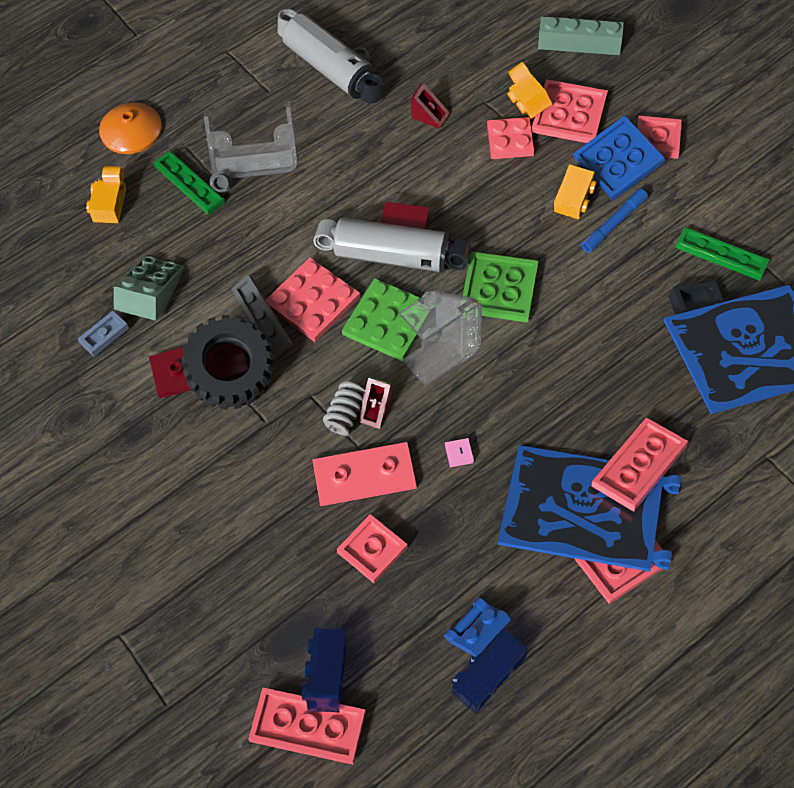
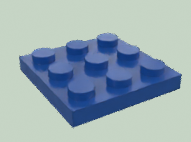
(619, 157)

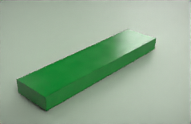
(189, 182)
(722, 253)

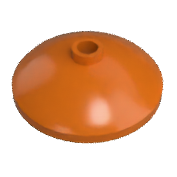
(130, 128)

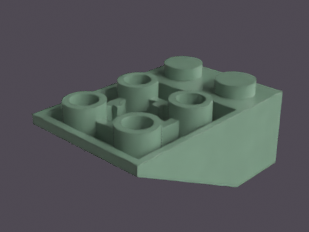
(147, 287)

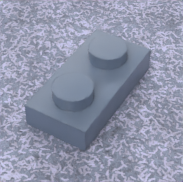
(103, 333)

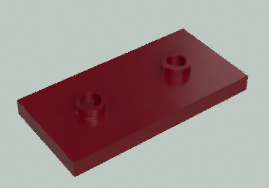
(222, 364)

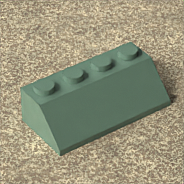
(580, 35)

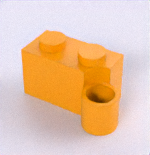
(527, 91)
(574, 192)
(107, 196)

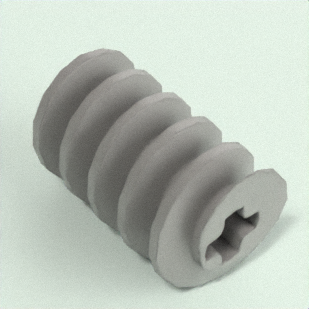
(344, 408)

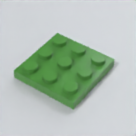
(501, 285)
(378, 320)

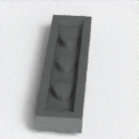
(261, 314)

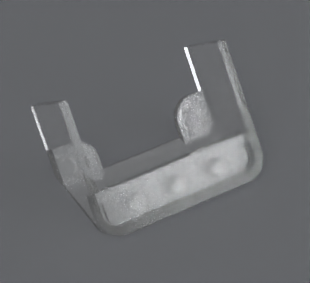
(253, 158)
(448, 332)

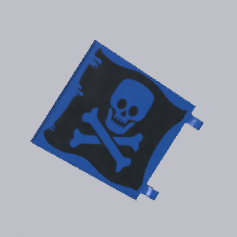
(739, 348)
(561, 514)

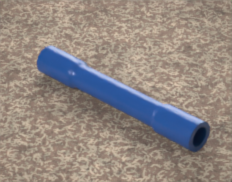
(598, 235)

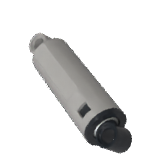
(329, 56)
(392, 244)

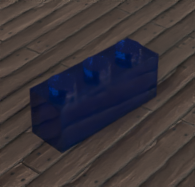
(325, 670)
(488, 671)

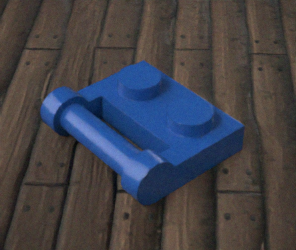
(481, 631)

